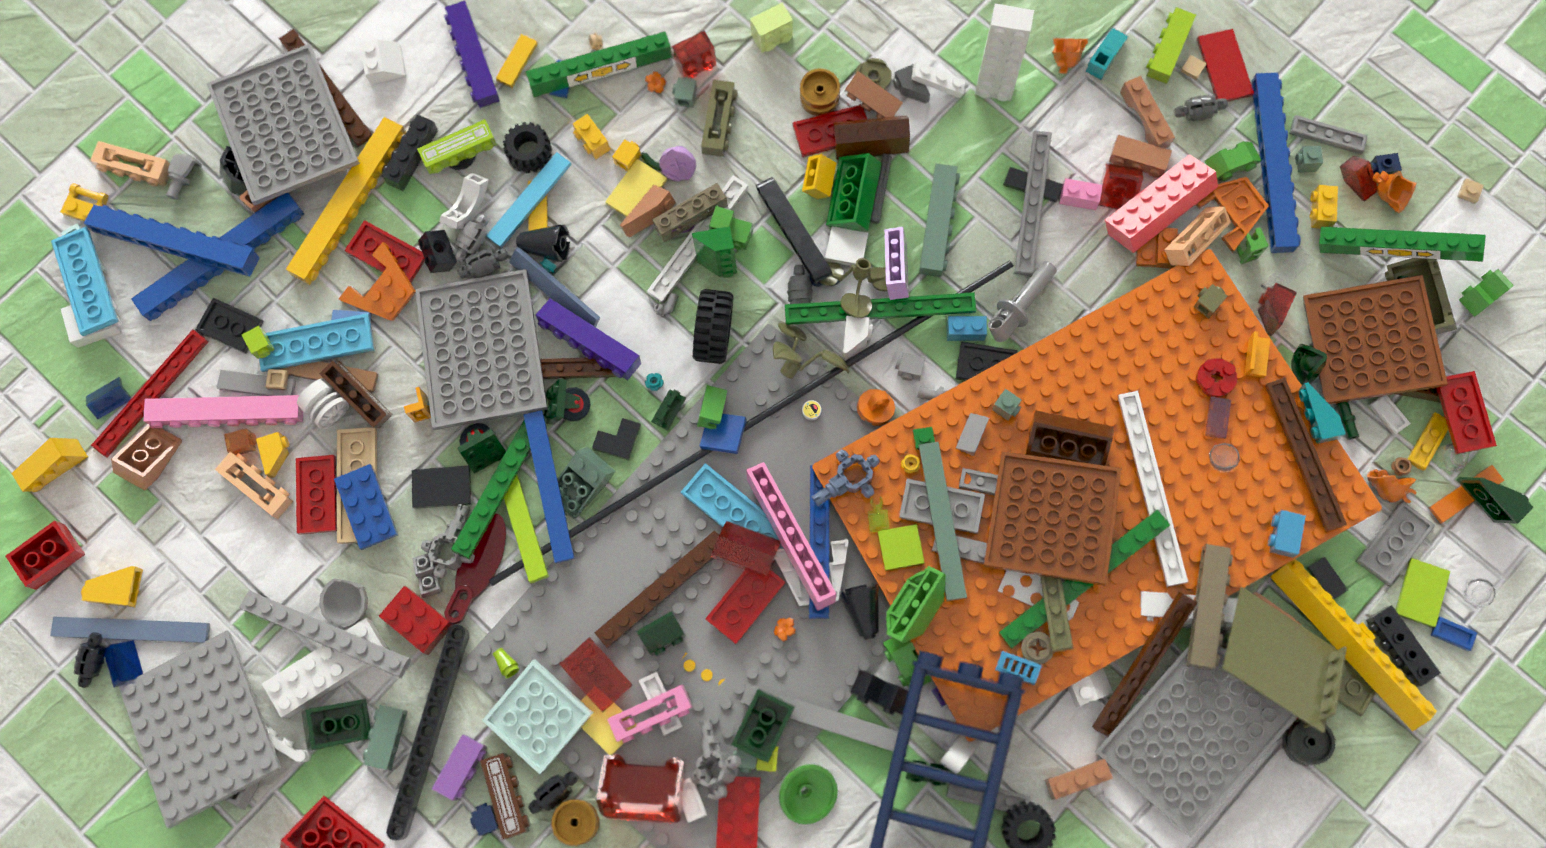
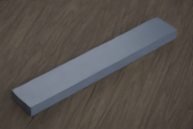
(552, 287)

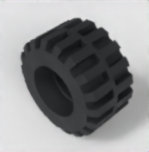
(521, 135)
(1024, 813)

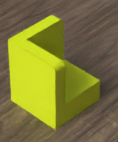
(771, 765)

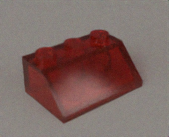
(746, 549)

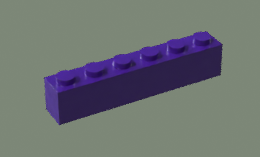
(472, 54)
(588, 339)

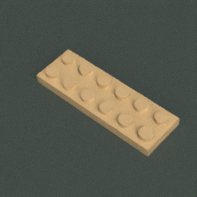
(354, 450)

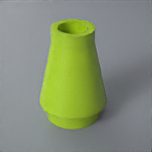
(506, 664)

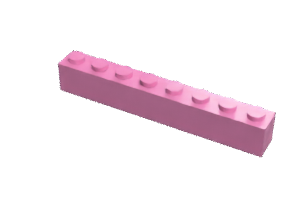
(222, 410)
(791, 536)

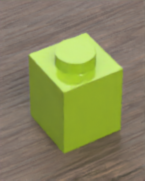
(258, 342)

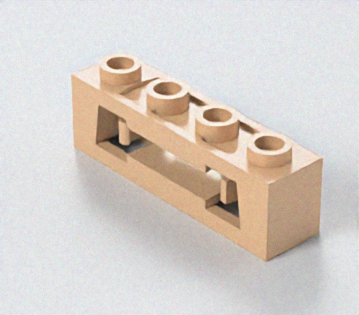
(105, 160)
(1197, 235)
(231, 465)

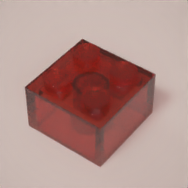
(694, 55)

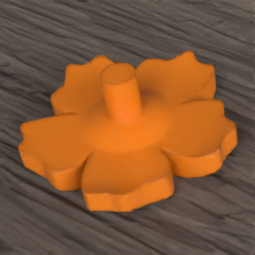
(655, 82)
(784, 628)

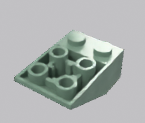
(583, 480)

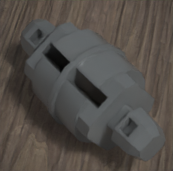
(1200, 107)
(482, 263)
(799, 287)

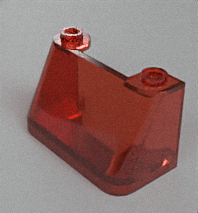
(641, 790)

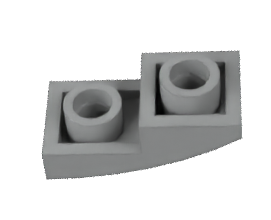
(424, 571)

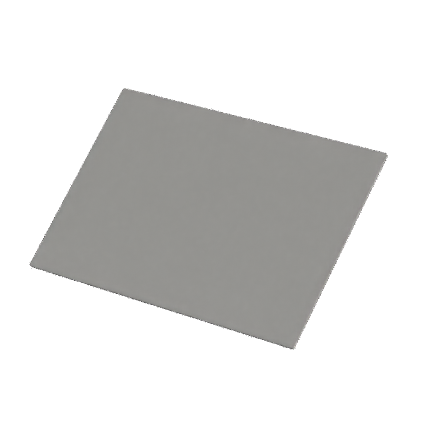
(651, 534)

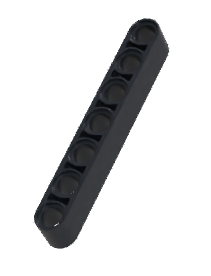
(794, 230)

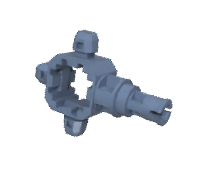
(839, 484)

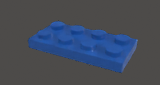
(366, 507)

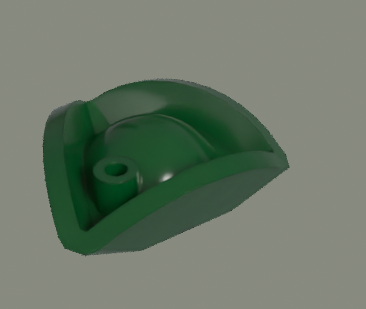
(1307, 363)

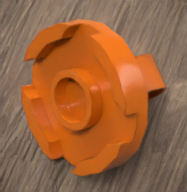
(875, 407)

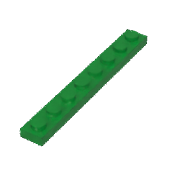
(493, 494)

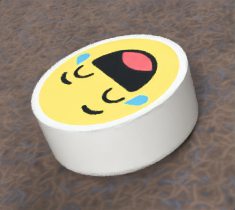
(811, 410)

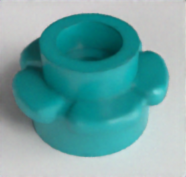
(548, 265)
(654, 386)

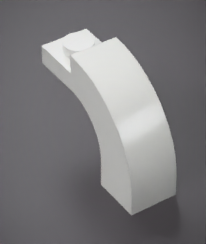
(468, 202)

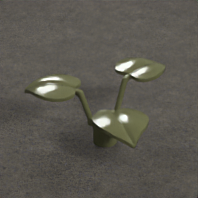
(857, 305)
(793, 360)

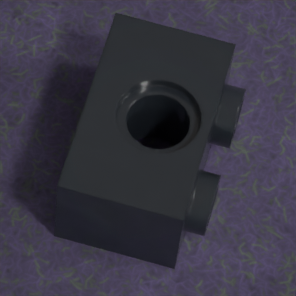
(437, 251)

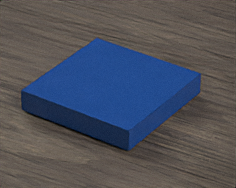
(726, 435)

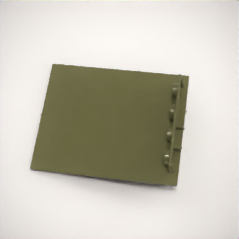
(1284, 661)

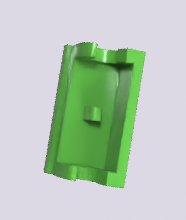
(1255, 246)
(712, 407)

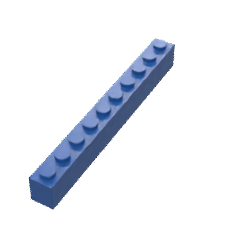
(1275, 163)
(172, 240)
(192, 274)

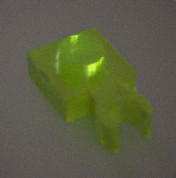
(878, 518)

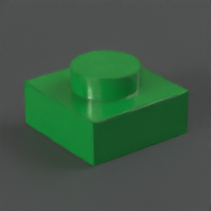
(923, 436)

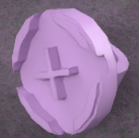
(677, 163)

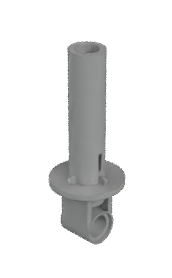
(1012, 313)

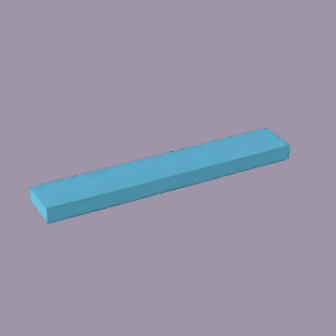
(528, 200)

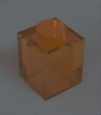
(240, 441)

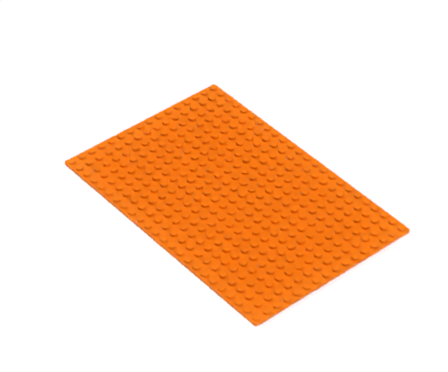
(1135, 343)

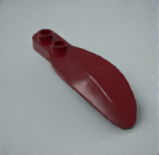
(475, 576)

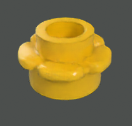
(905, 463)

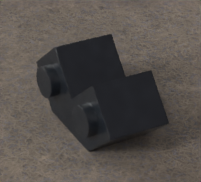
(230, 172)
(879, 692)

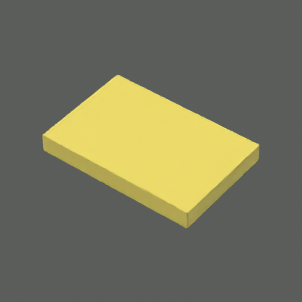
(634, 187)
(598, 726)

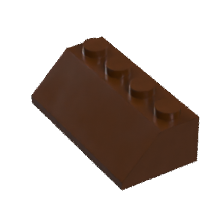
(872, 136)
(1069, 439)

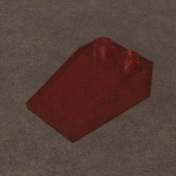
(596, 674)

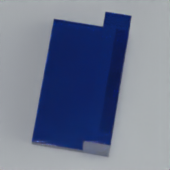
(107, 398)
(123, 662)

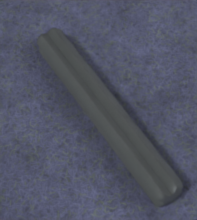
(881, 188)

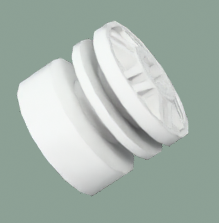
(322, 403)

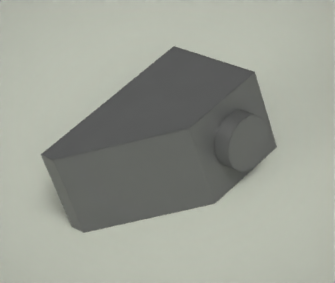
(909, 87)

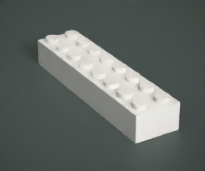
(1004, 51)

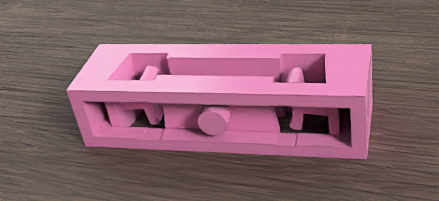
(620, 727)

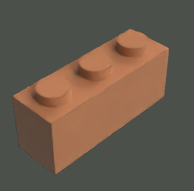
(872, 96)
(1140, 155)
(1078, 779)

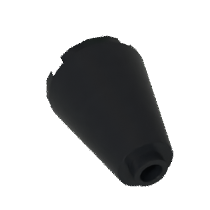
(546, 242)
(863, 608)

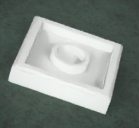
(846, 246)

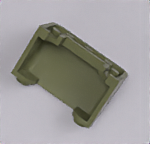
(1434, 285)

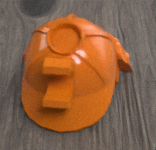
(1068, 52)
(1394, 189)
(1390, 487)

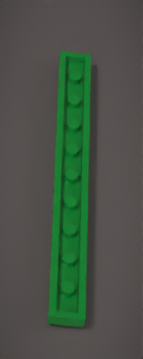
(883, 308)
(1120, 552)

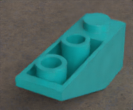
(1106, 53)
(1324, 420)

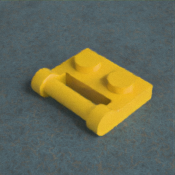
(80, 209)

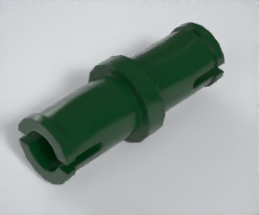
(1348, 420)

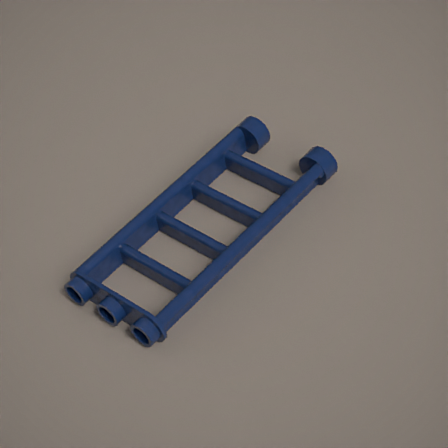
(969, 675)

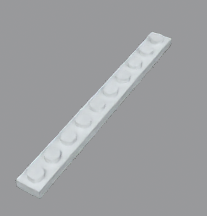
(1152, 486)

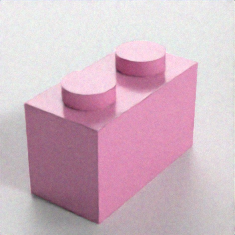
(1080, 194)

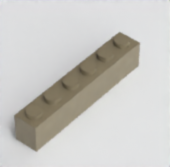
(1207, 614)

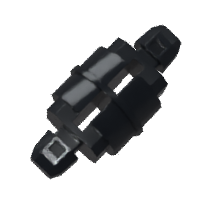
(89, 659)
(553, 792)

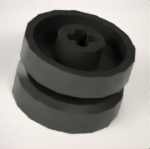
(1296, 744)

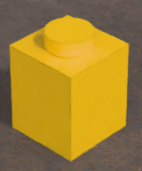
(626, 154)

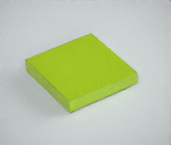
(901, 547)

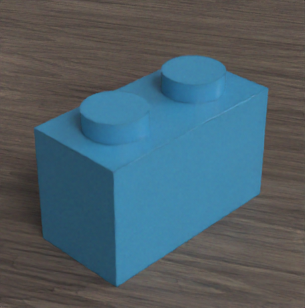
(966, 328)
(1286, 533)

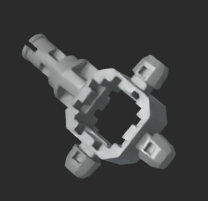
(452, 532)
(711, 753)

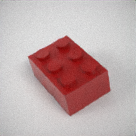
(45, 555)
(416, 620)

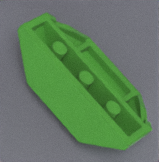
(916, 605)

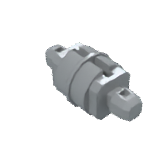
(471, 238)

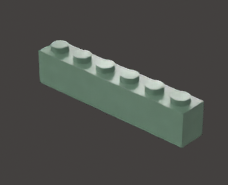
(938, 220)

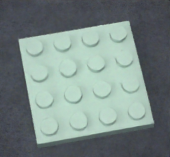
(537, 716)

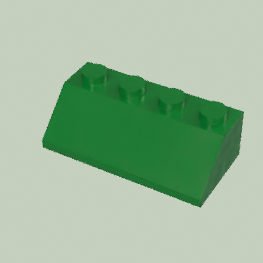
(854, 192)
(716, 251)

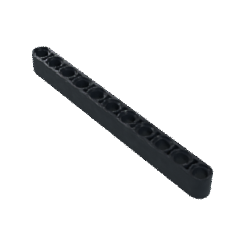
(421, 739)

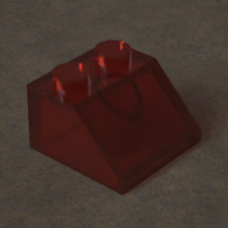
(1119, 185)
(1275, 306)

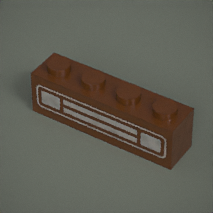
(356, 394)
(505, 796)

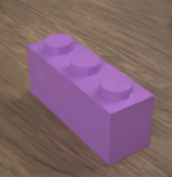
(460, 768)

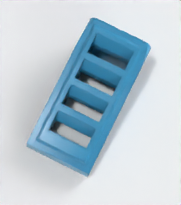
(1036, 667)

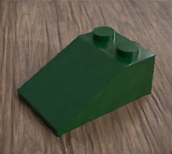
(1497, 501)
(336, 724)
(763, 725)

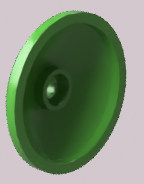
(812, 803)

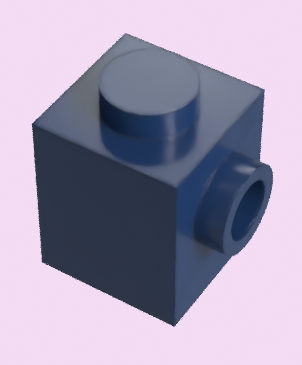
(1389, 163)
(484, 819)

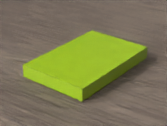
(1422, 592)

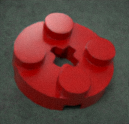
(1216, 366)

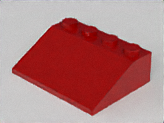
(329, 827)

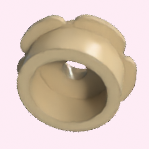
(595, 41)

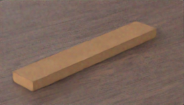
(312, 371)

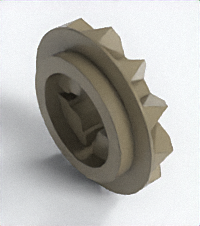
(1031, 640)

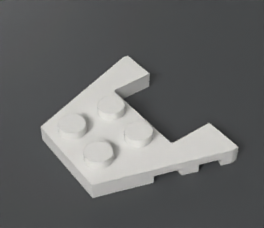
(836, 569)

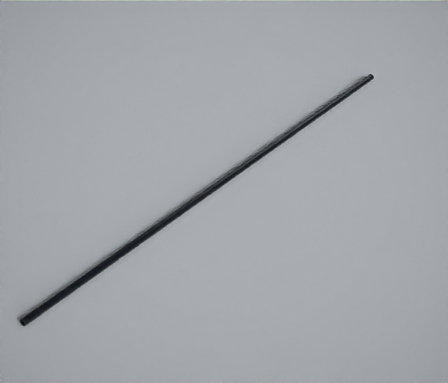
(750, 423)

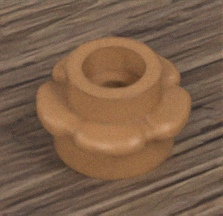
(1406, 466)

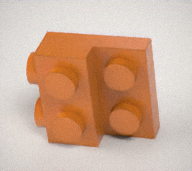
(1153, 252)

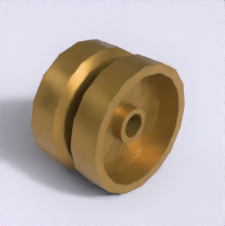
(819, 91)
(587, 822)

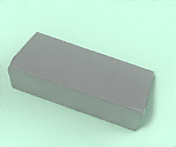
(972, 433)

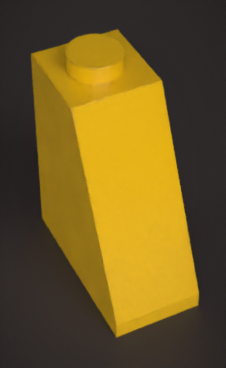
(114, 588)

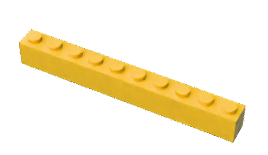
(346, 202)
(1360, 650)

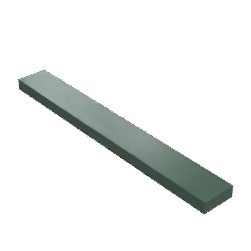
(942, 521)

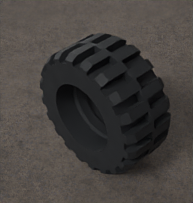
(712, 326)

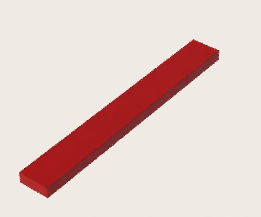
(152, 389)

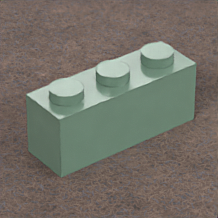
(384, 737)

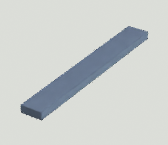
(130, 629)

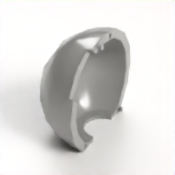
(343, 602)

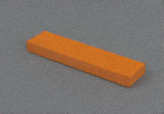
(1459, 498)

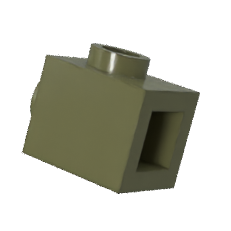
(1210, 300)

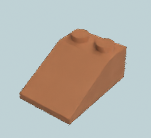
(145, 456)

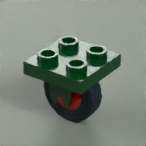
(565, 403)
(480, 447)

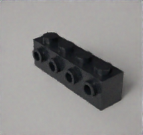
(406, 157)
(1402, 646)

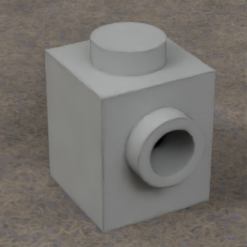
(910, 367)

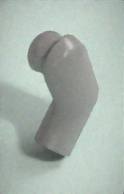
(668, 307)

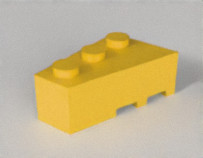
(48, 463)

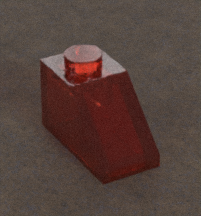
(1358, 176)

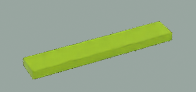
(525, 533)

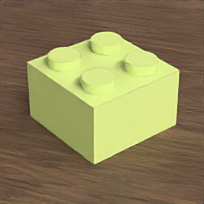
(771, 28)

